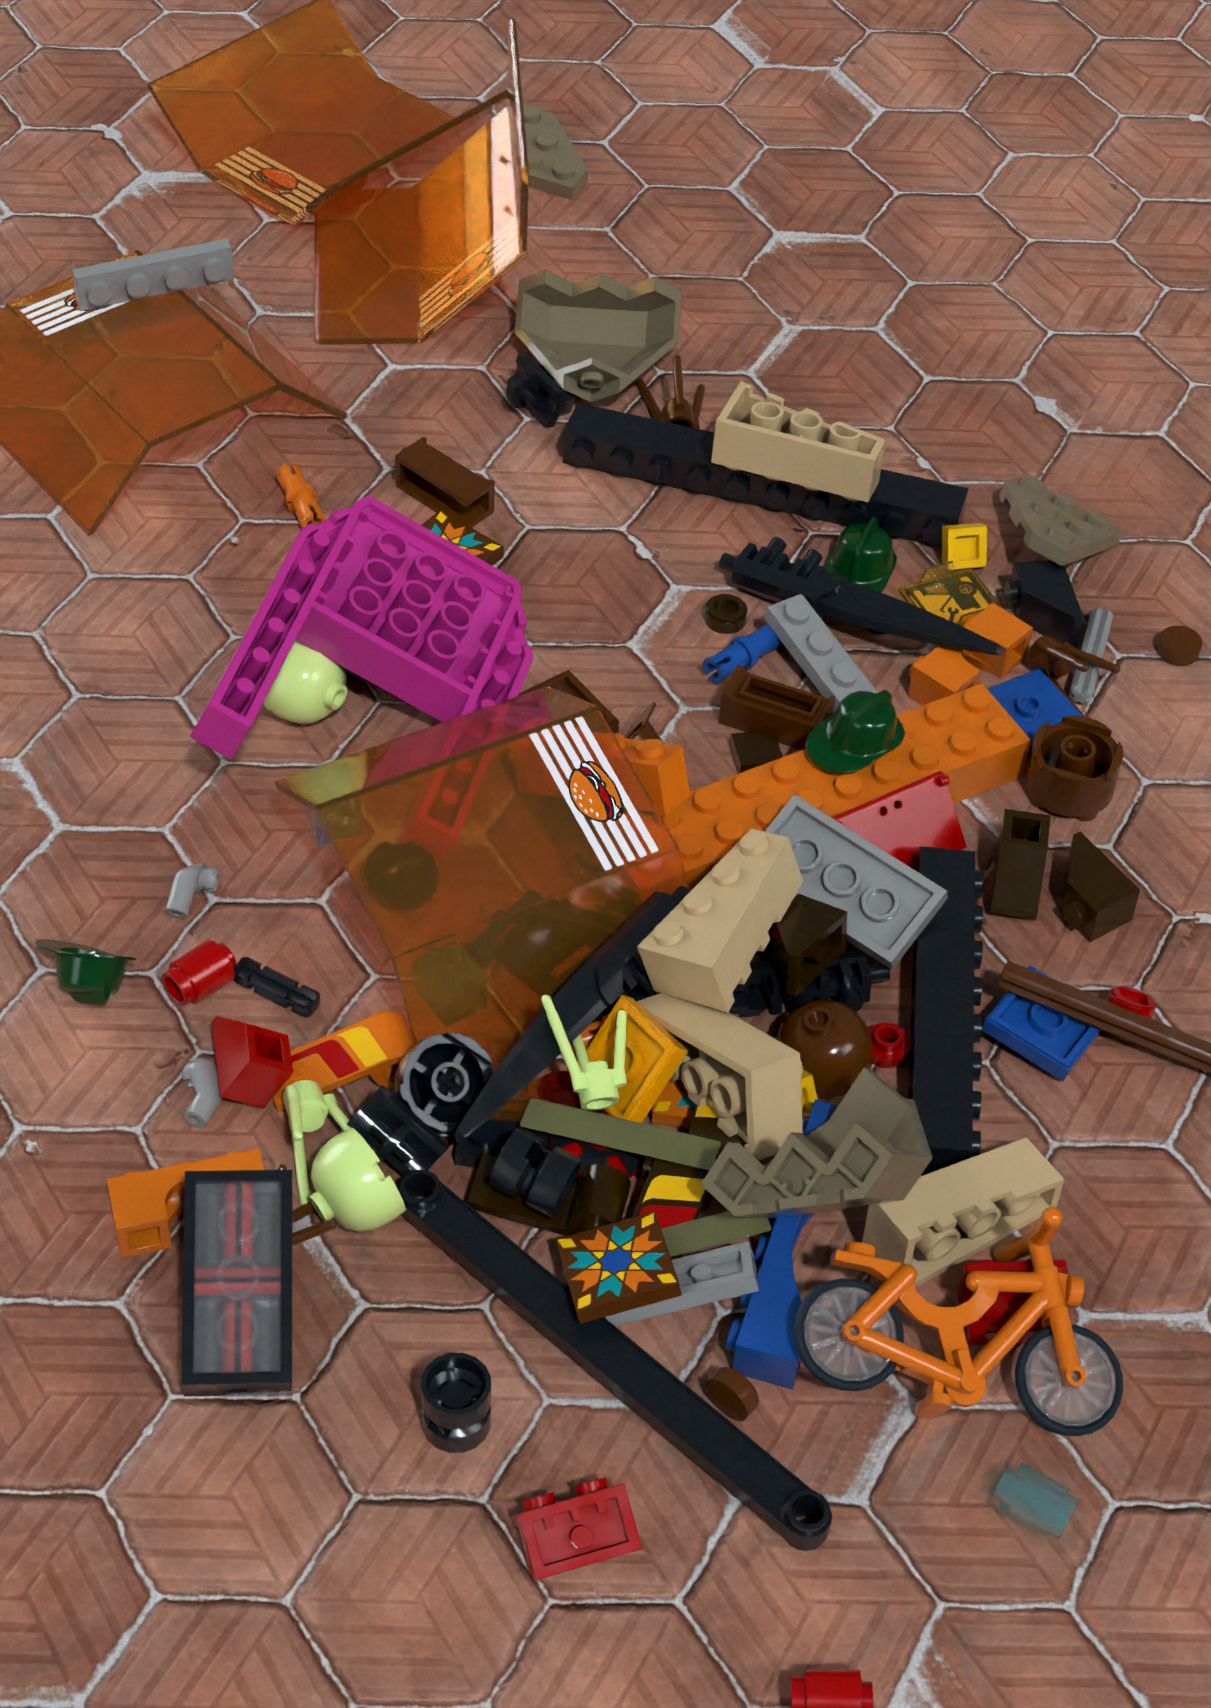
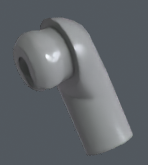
(188, 883)
(205, 1081)

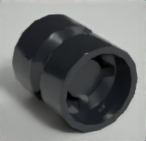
(535, 1172)
(456, 1402)

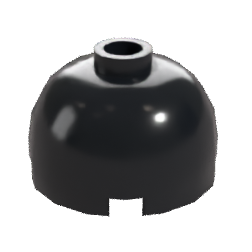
(442, 1079)

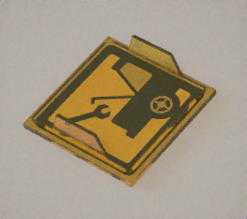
(949, 593)

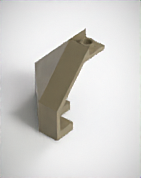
(596, 330)
(859, 1157)

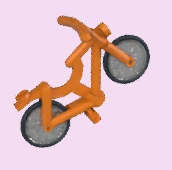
(1062, 1374)

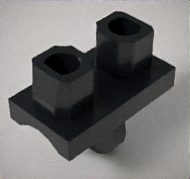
(538, 392)
(397, 1133)

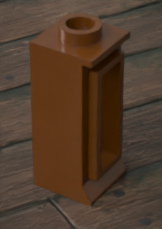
(443, 483)
(764, 704)

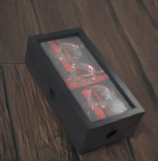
(237, 1283)

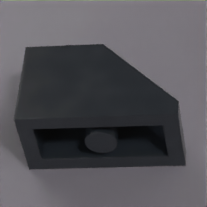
(1045, 599)

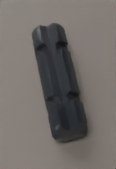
(277, 987)

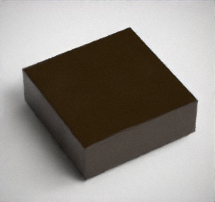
(754, 748)

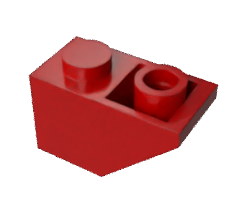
(250, 1061)

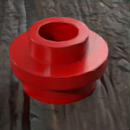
(892, 1053)

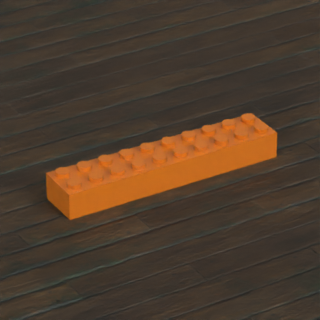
(959, 734)

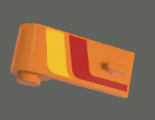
(352, 1053)

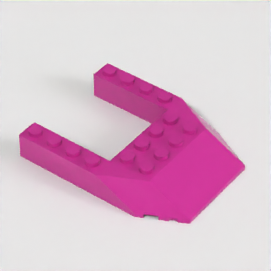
(386, 607)

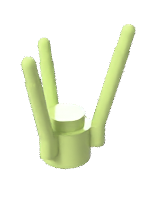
(594, 1080)
(307, 1113)

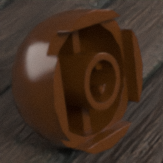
(830, 1042)

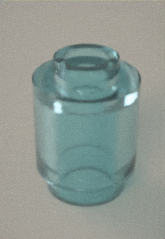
(1035, 1500)

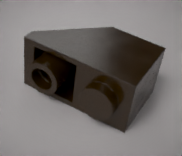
(1020, 864)

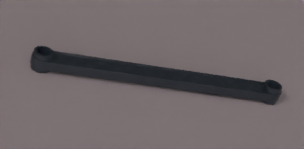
(617, 1363)

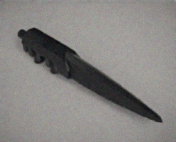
(830, 594)
(846, 978)
(589, 991)

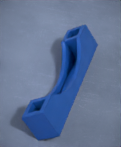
(765, 1338)

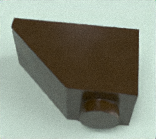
(1095, 891)
(807, 941)

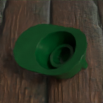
(863, 555)
(856, 733)
(86, 971)

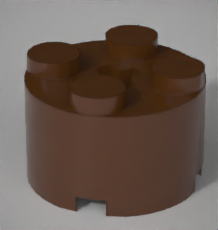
(1073, 767)

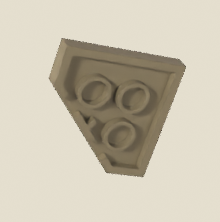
(552, 158)
(1056, 523)

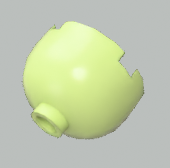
(306, 686)
(353, 1186)

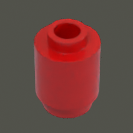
(199, 972)
(831, 1690)

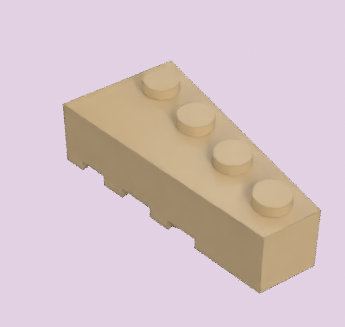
(796, 446)
(722, 922)
(735, 1071)
(964, 1209)

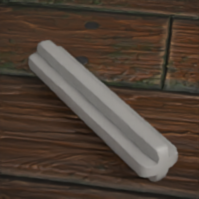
(1093, 643)

